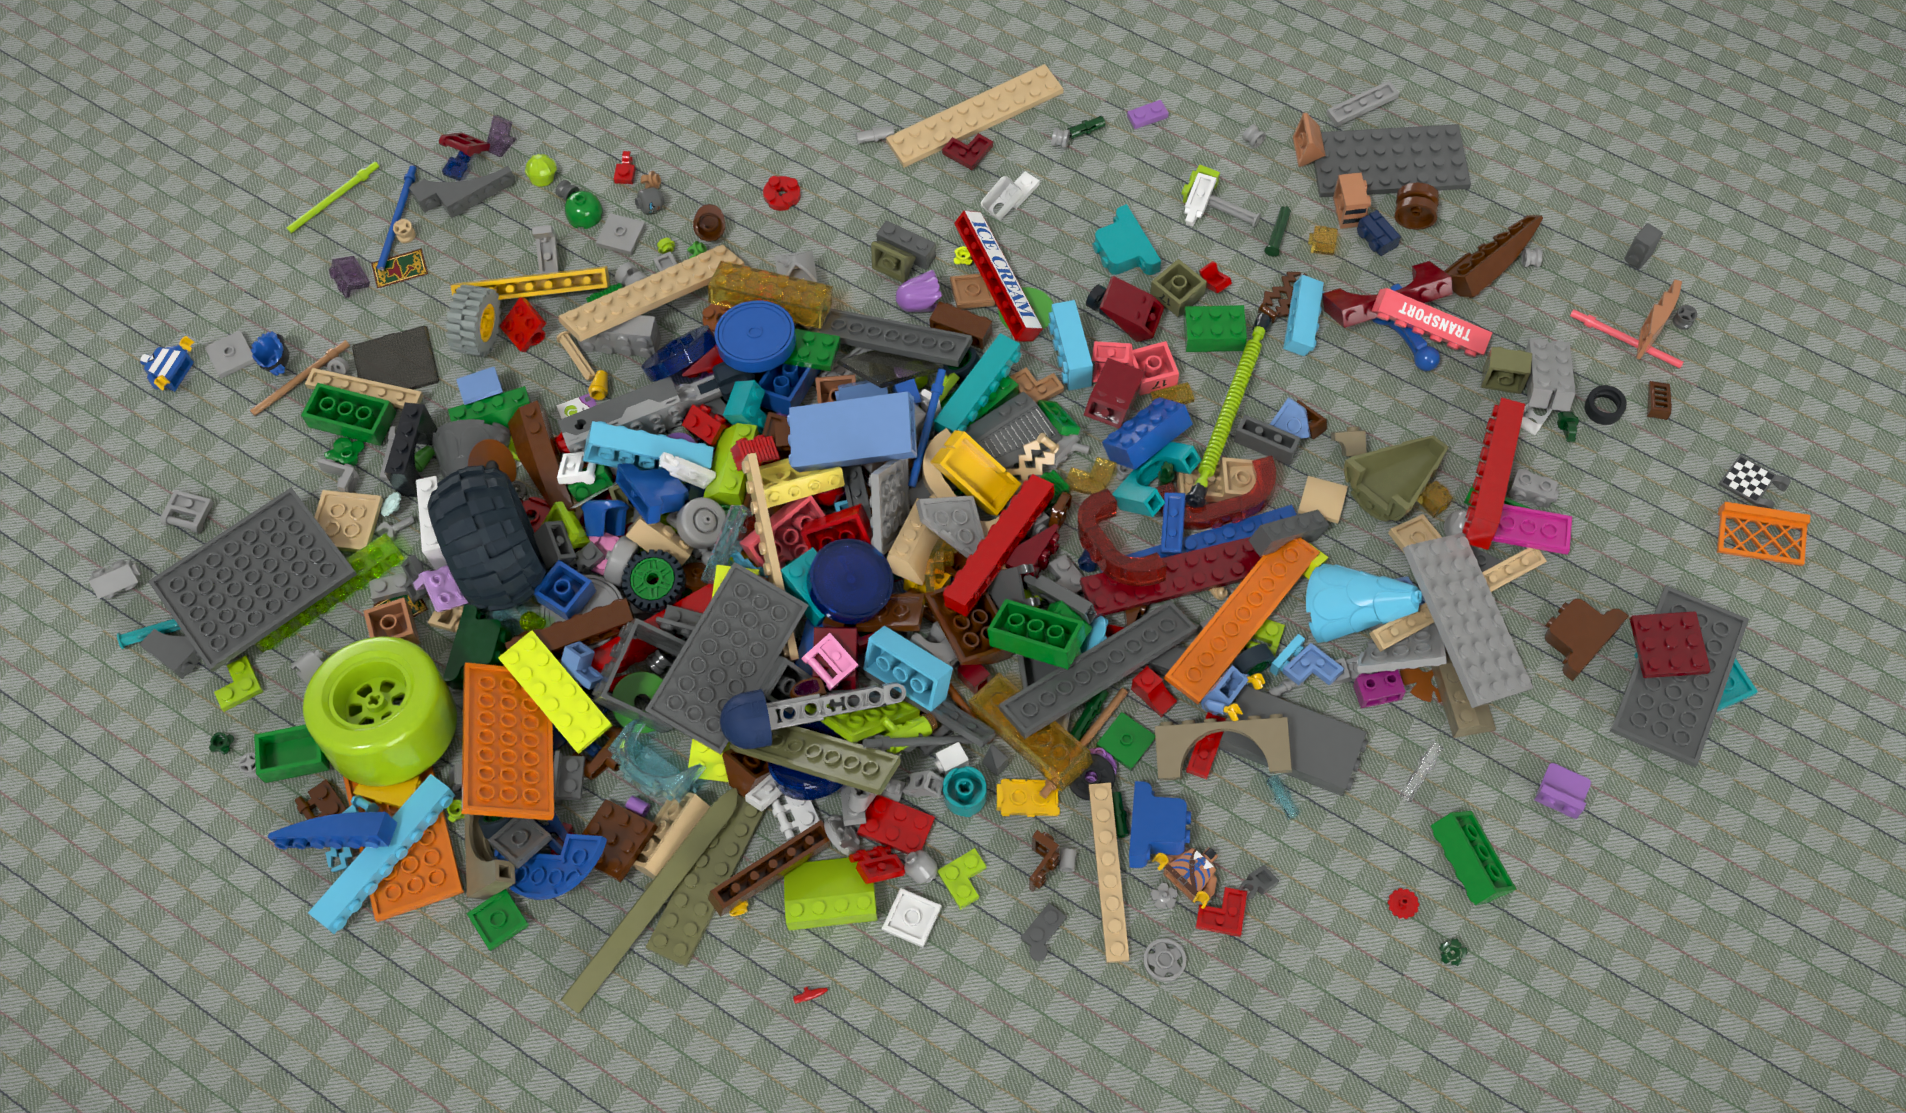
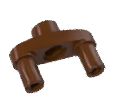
(603, 758)

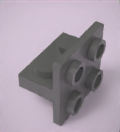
(568, 777)

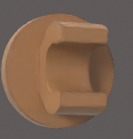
(651, 180)

